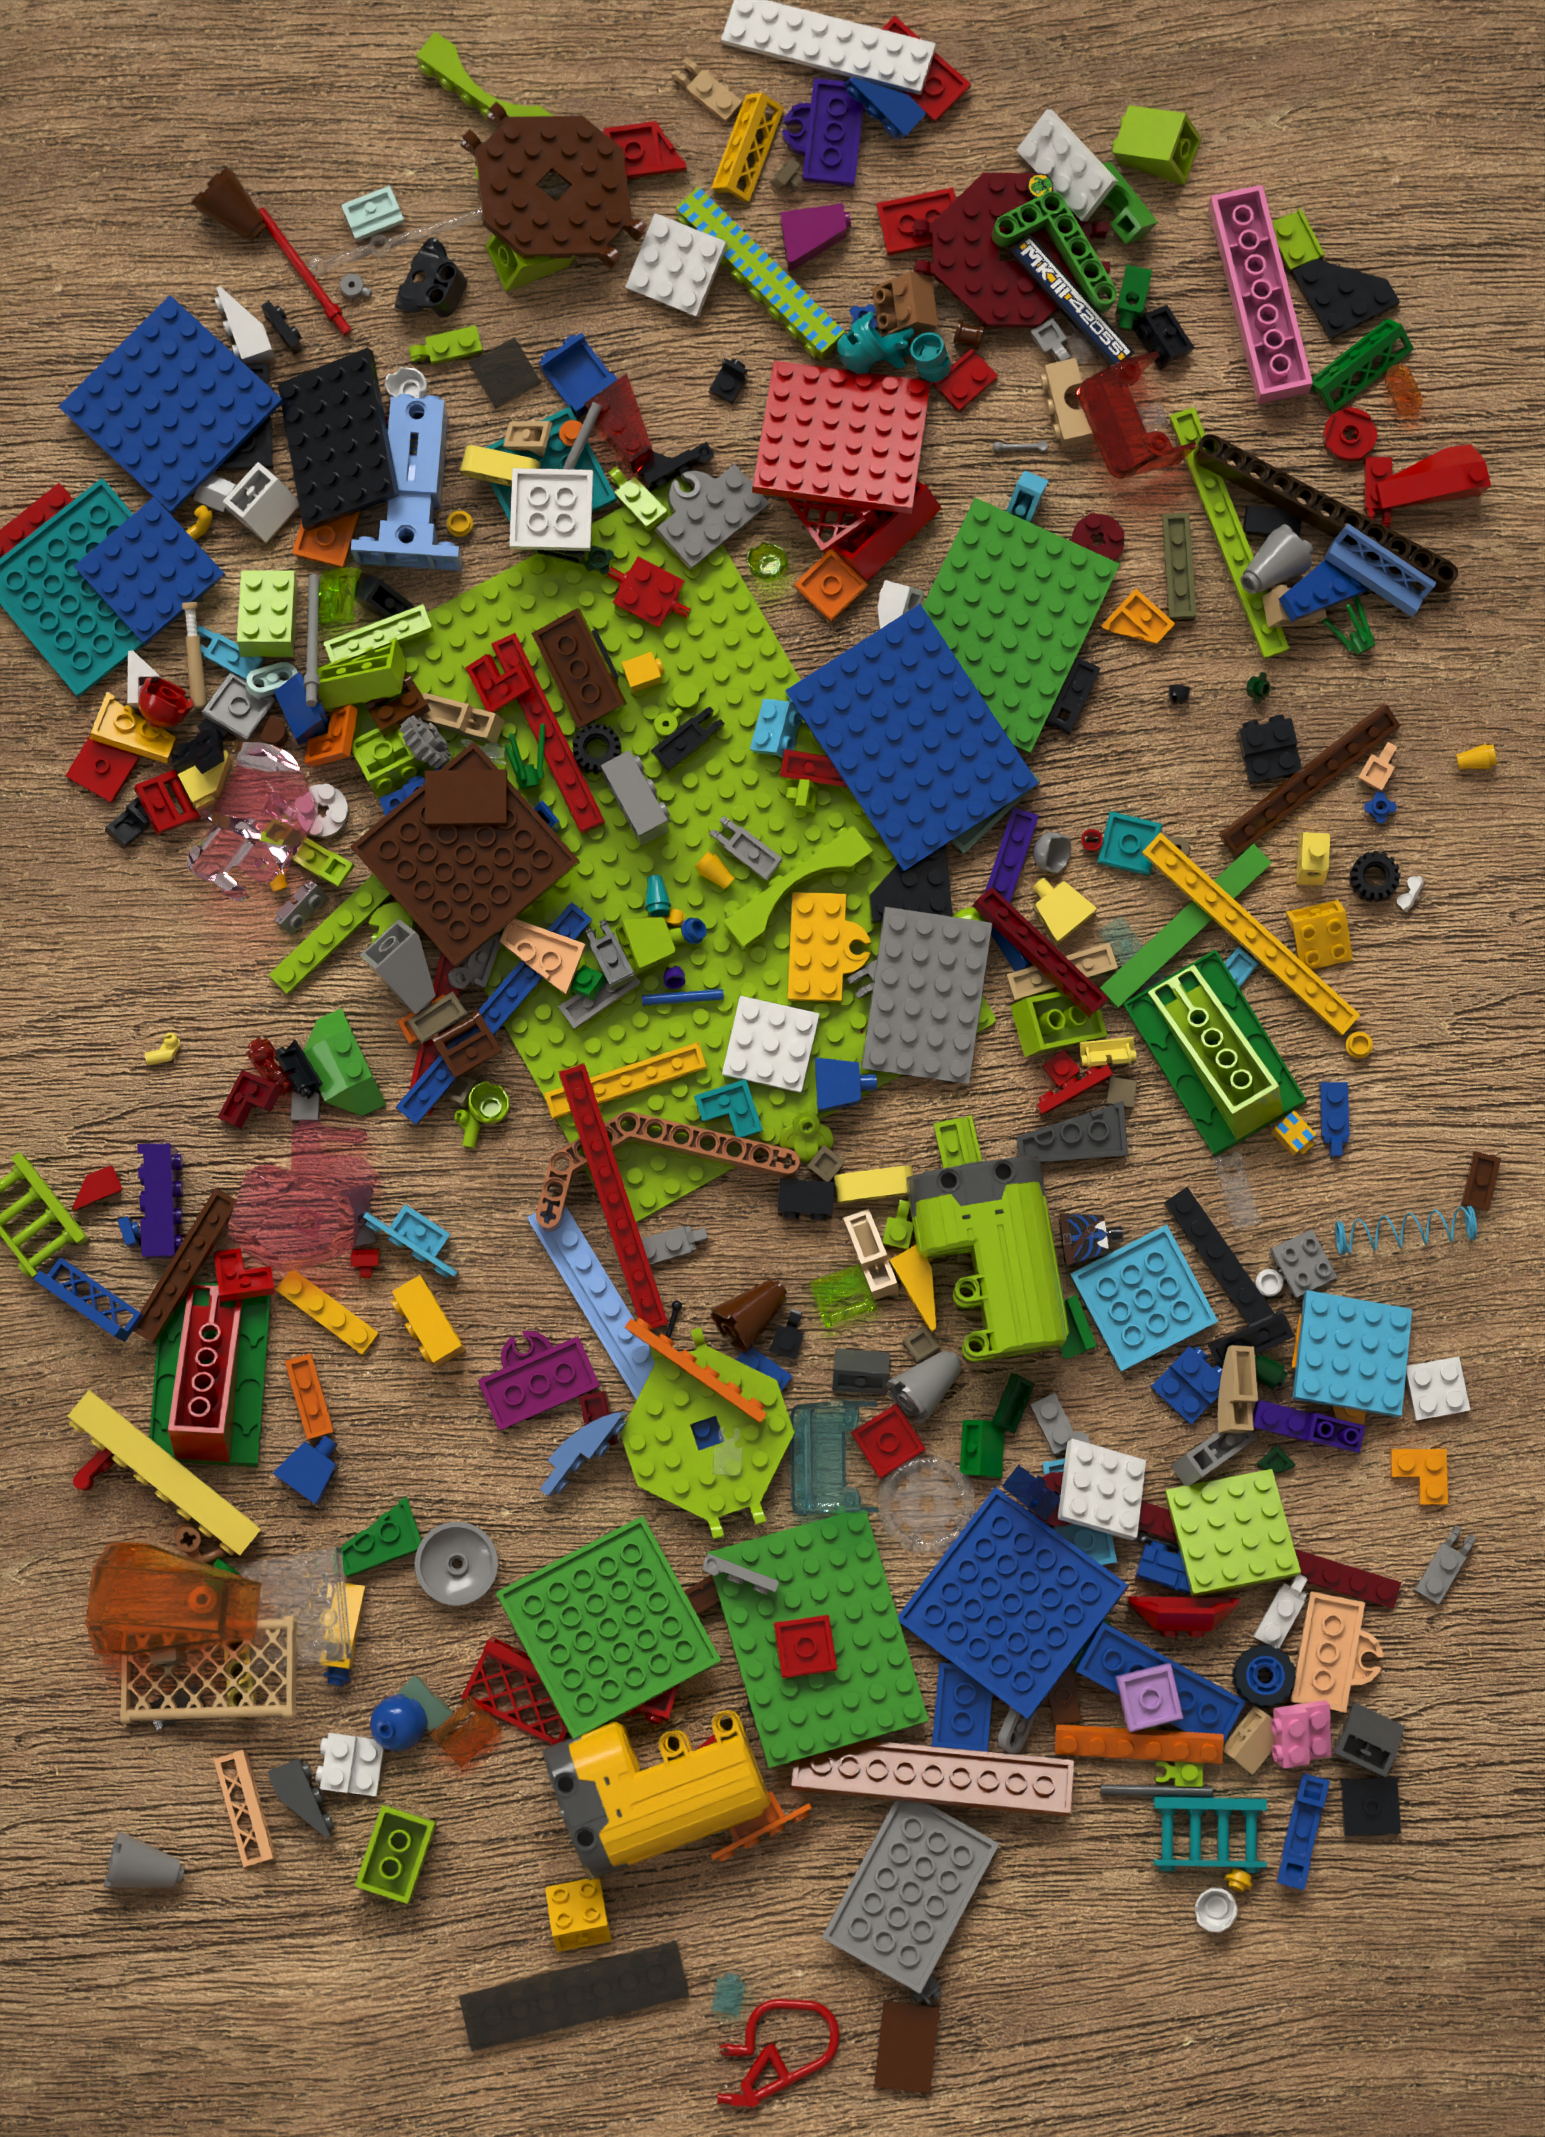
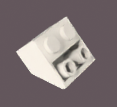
(261, 502)

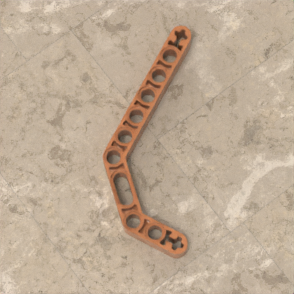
(665, 1141)

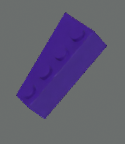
(160, 1200)

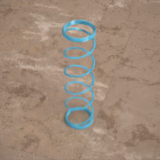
(1470, 1220)

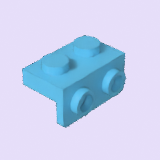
(776, 728)

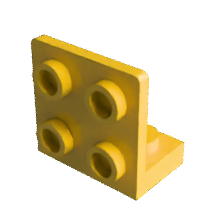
(1321, 934)
(577, 1914)

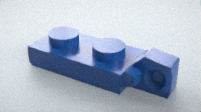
(1334, 1115)

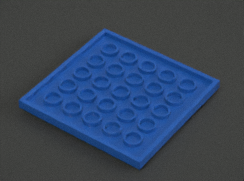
(171, 404)
(1012, 1603)

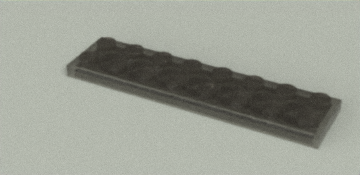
(574, 1995)

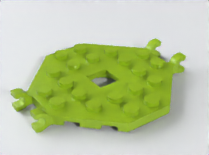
(665, 1449)

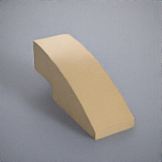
(463, 719)
(871, 1254)
(1237, 1391)

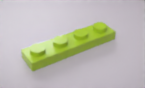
(404, 626)

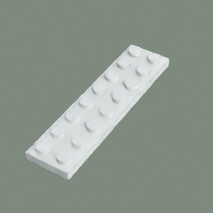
(829, 44)

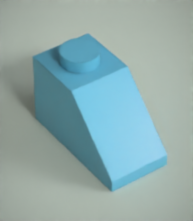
(1027, 496)

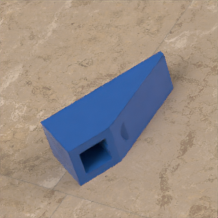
(892, 108)

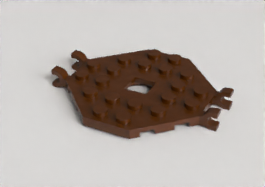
(528, 218)

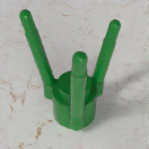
(1362, 638)
(526, 774)

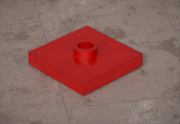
(102, 769)
(888, 1441)
(805, 1646)

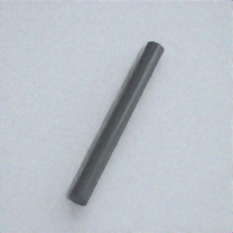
(1155, 1790)

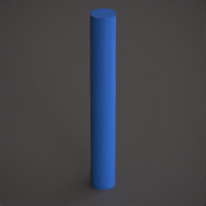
(682, 997)

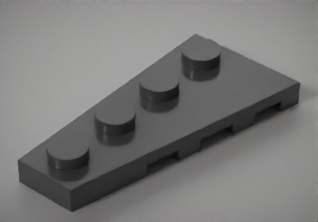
(1082, 1137)

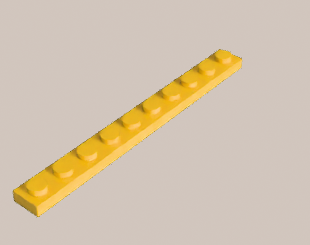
(1250, 934)

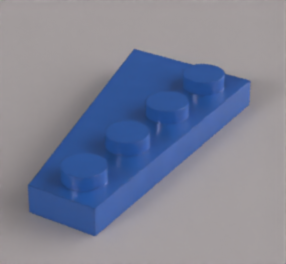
(1320, 590)

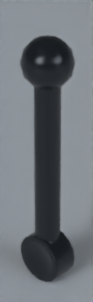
(676, 1306)
(1142, 1537)

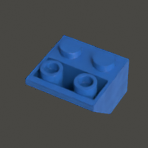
(303, 720)

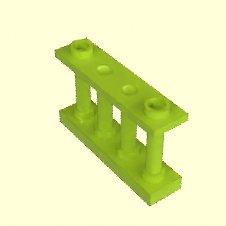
(54, 1212)

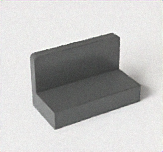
(861, 1371)

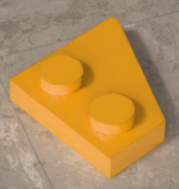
(1139, 619)

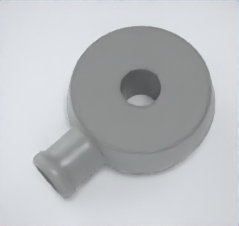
(356, 291)

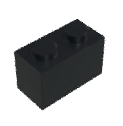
(806, 1199)

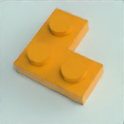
(1429, 1467)

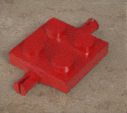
(648, 592)

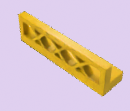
(743, 142)

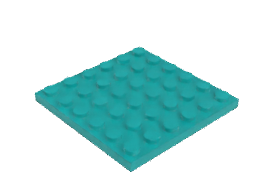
(56, 604)

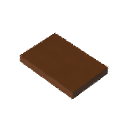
(466, 797)
(906, 2047)

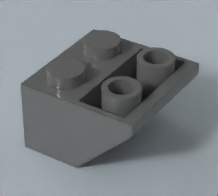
(1368, 1740)

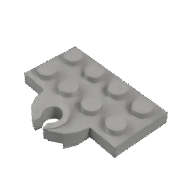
(708, 513)

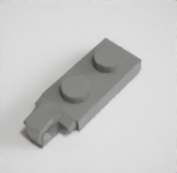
(672, 1243)
(738, 1574)

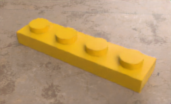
(327, 1311)

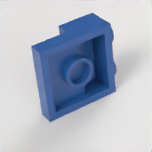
(1189, 1384)

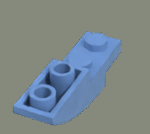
(588, 1442)

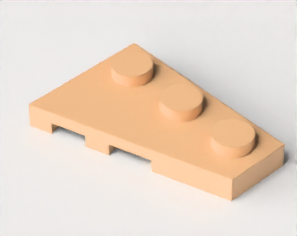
(545, 952)

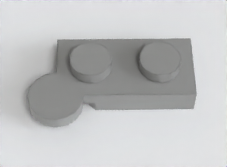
(477, 966)
(1055, 1423)

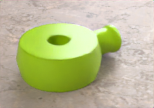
(668, 718)

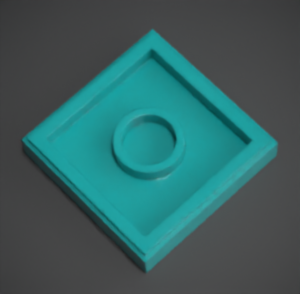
(1125, 841)

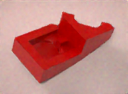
(97, 1187)

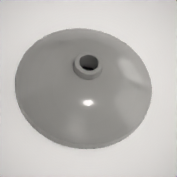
(439, 1551)

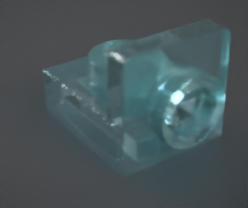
(728, 1994)

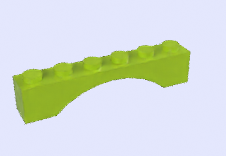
(441, 60)
(840, 855)

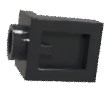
(729, 380)

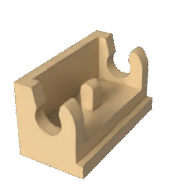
(1251, 1741)

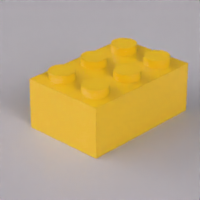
(427, 1321)

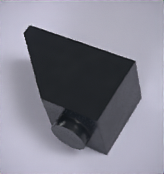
(379, 597)

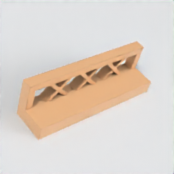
(254, 1806)

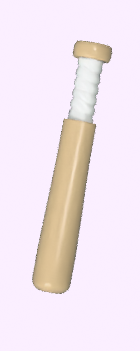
(195, 665)

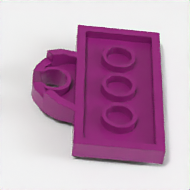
(537, 1379)

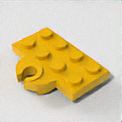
(822, 947)

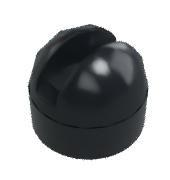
(1179, 693)

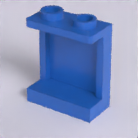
(575, 373)

